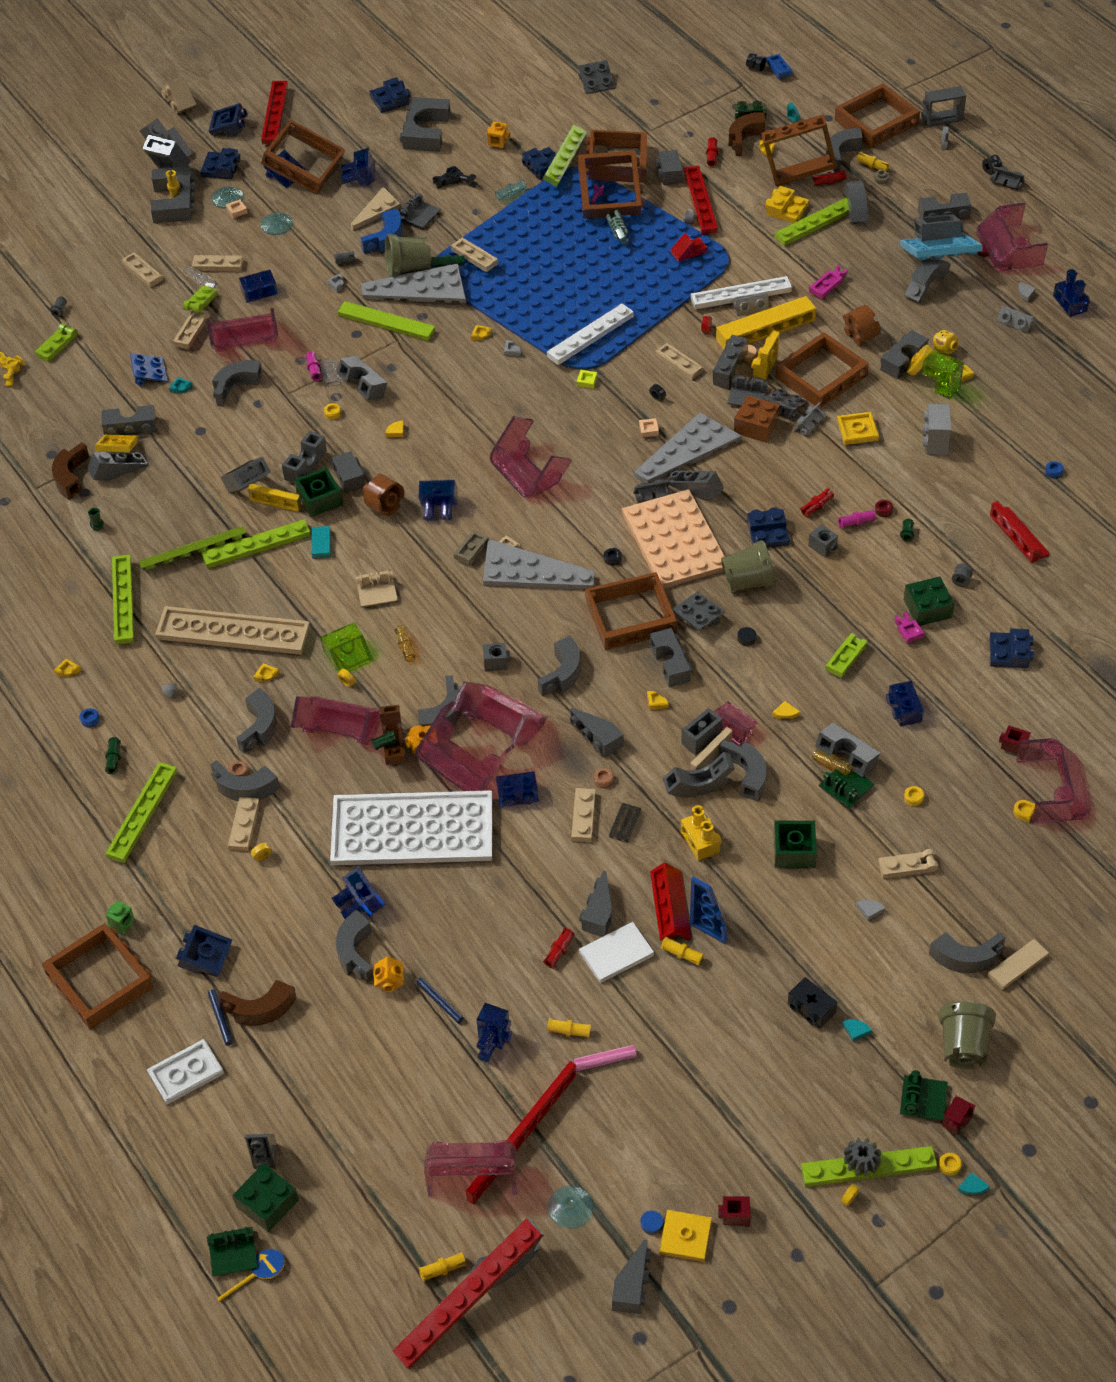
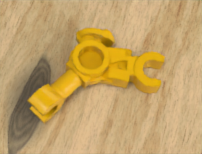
(12, 366)

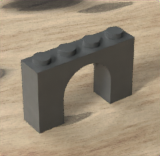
(424, 110)
(177, 208)

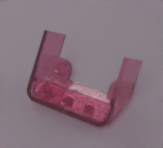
(1002, 248)
(243, 331)
(511, 461)
(499, 710)
(336, 717)
(453, 761)
(1071, 799)
(470, 1159)

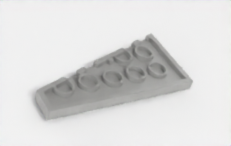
(419, 286)
(687, 446)
(522, 568)

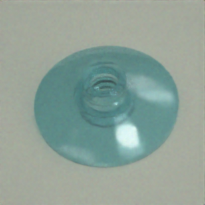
(226, 195)
(276, 223)
(573, 1215)

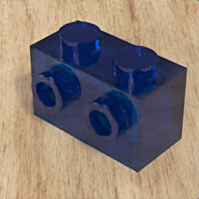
(258, 286)
(905, 703)
(517, 789)

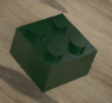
(318, 492)
(928, 601)
(794, 844)
(265, 1197)

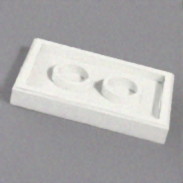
(616, 952)
(185, 1071)

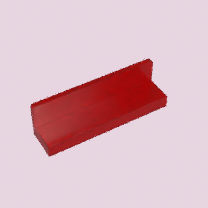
(1018, 532)
(670, 902)

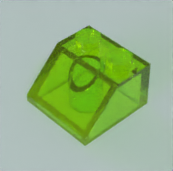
(346, 648)

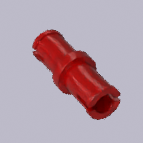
(712, 152)
(829, 178)
(817, 502)
(558, 948)

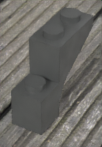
(157, 129)

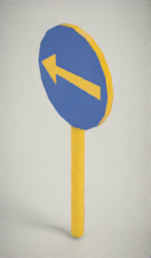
(269, 1263)

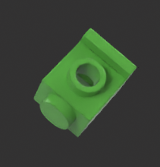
(116, 914)

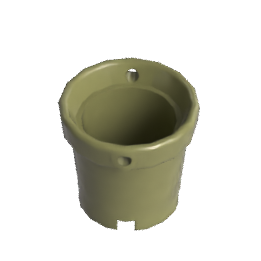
(406, 254)
(749, 568)
(966, 1033)

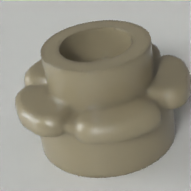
(881, 176)

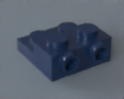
(391, 95)
(228, 120)
(538, 161)
(222, 164)
(768, 526)
(1011, 648)
(203, 951)

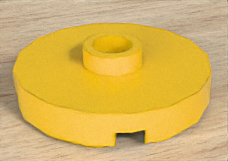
(917, 360)

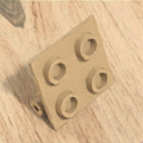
(376, 589)

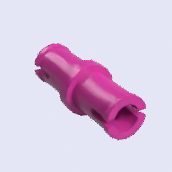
(313, 366)
(856, 519)

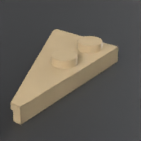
(380, 203)

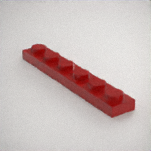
(274, 111)
(700, 200)

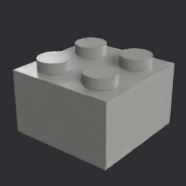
(937, 429)

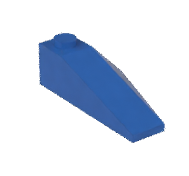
(706, 911)

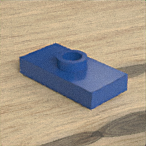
(779, 66)

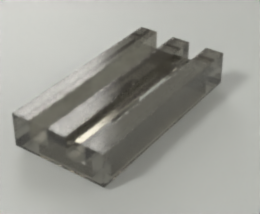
(620, 835)

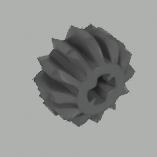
(862, 1149)

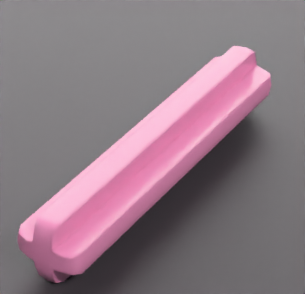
(605, 1057)

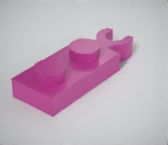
(827, 282)

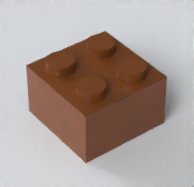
(756, 418)

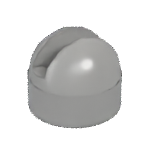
(689, 216)
(169, 690)

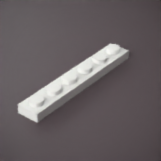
(729, 294)
(590, 334)

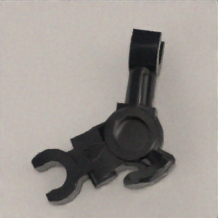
(454, 175)

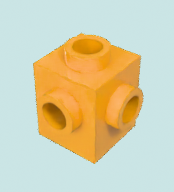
(498, 134)
(415, 736)
(388, 974)

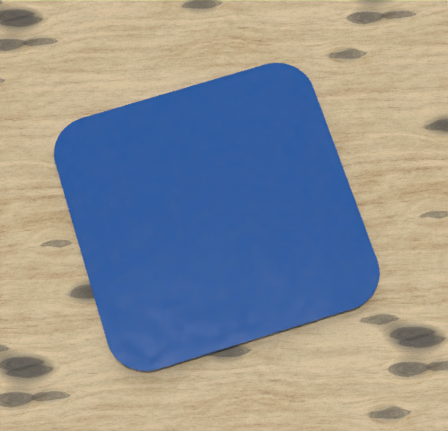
(571, 270)

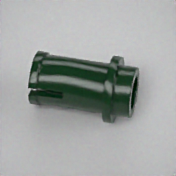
(96, 522)
(907, 532)
(384, 740)

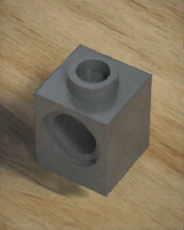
(823, 540)
(495, 656)

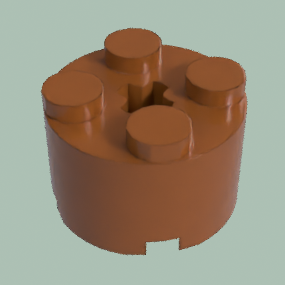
(861, 324)
(383, 495)

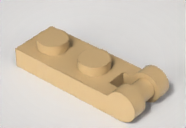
(908, 864)

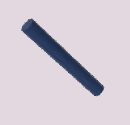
(440, 1000)
(220, 1017)

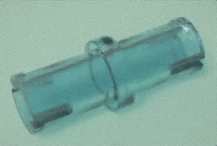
(510, 190)

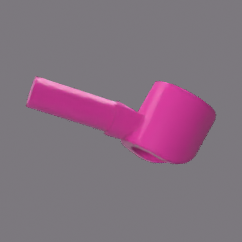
(598, 191)

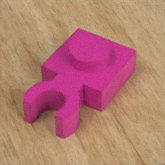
(908, 629)

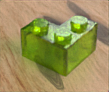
(946, 372)

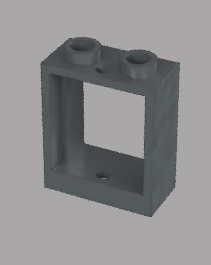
(947, 116)
(165, 153)
(938, 227)
(245, 474)

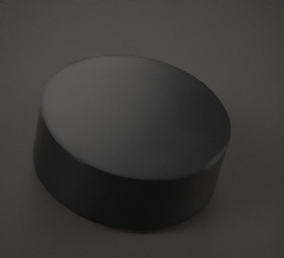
(657, 392)
(612, 556)
(746, 636)

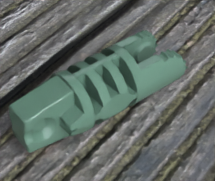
(618, 227)

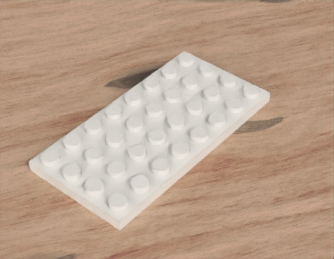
(411, 828)

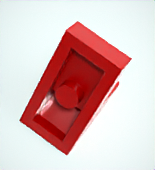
(688, 248)

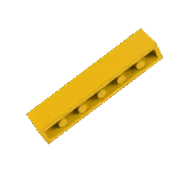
(765, 322)

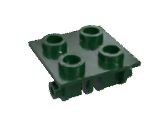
(743, 107)
(845, 788)
(923, 1097)
(232, 1251)

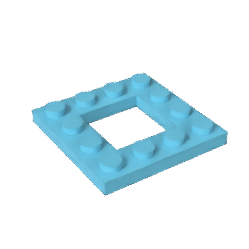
(941, 247)

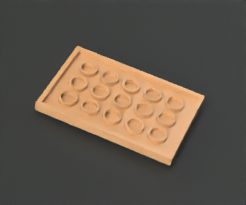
(674, 538)

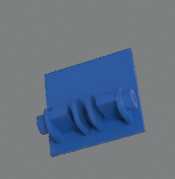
(147, 368)

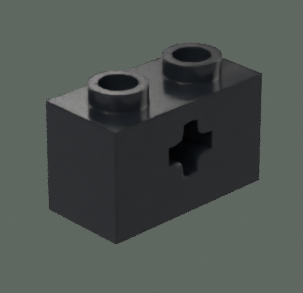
(812, 1003)

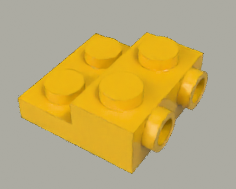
(786, 205)
(766, 356)

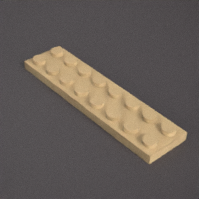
(232, 630)

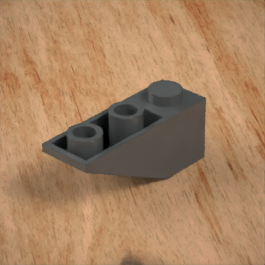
(114, 464)
(700, 483)
(601, 733)
(598, 914)
(262, 1149)
(629, 1282)

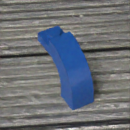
(392, 225)

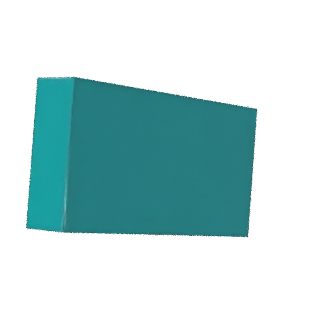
(321, 542)

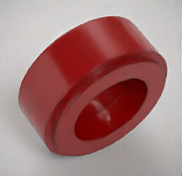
(706, 324)

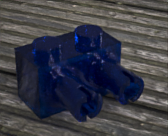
(360, 169)
(1071, 294)
(438, 493)
(362, 890)
(493, 1030)

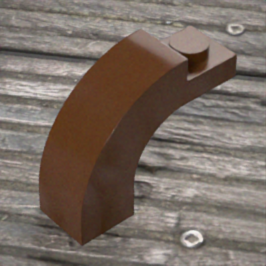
(744, 127)
(62, 469)
(392, 722)
(261, 1010)

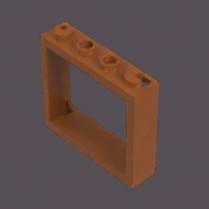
(909, 117)
(617, 139)
(805, 168)
(294, 172)
(602, 210)
(858, 370)
(634, 633)
(114, 1003)

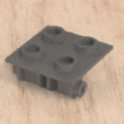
(596, 76)
(417, 211)
(742, 388)
(787, 402)
(699, 611)

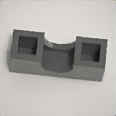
(958, 206)
(733, 354)
(896, 360)
(370, 383)
(141, 422)
(312, 449)
(667, 645)
(837, 740)

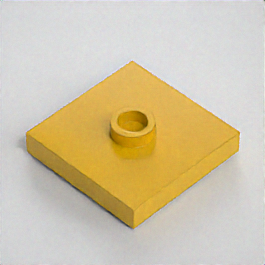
(857, 428)
(116, 443)
(685, 1235)

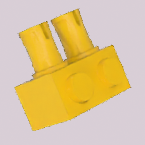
(700, 834)

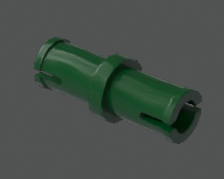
(447, 260)
(112, 755)

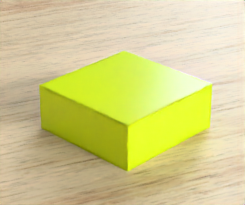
(586, 379)

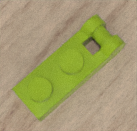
(200, 299)
(56, 342)
(846, 655)

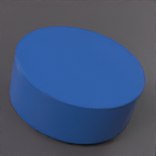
(1054, 469)
(89, 717)
(651, 1222)

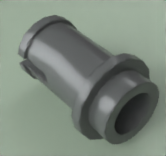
(344, 257)
(57, 308)

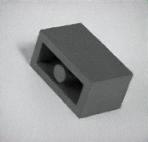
(669, 167)
(349, 472)
(701, 731)

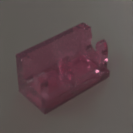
(736, 721)

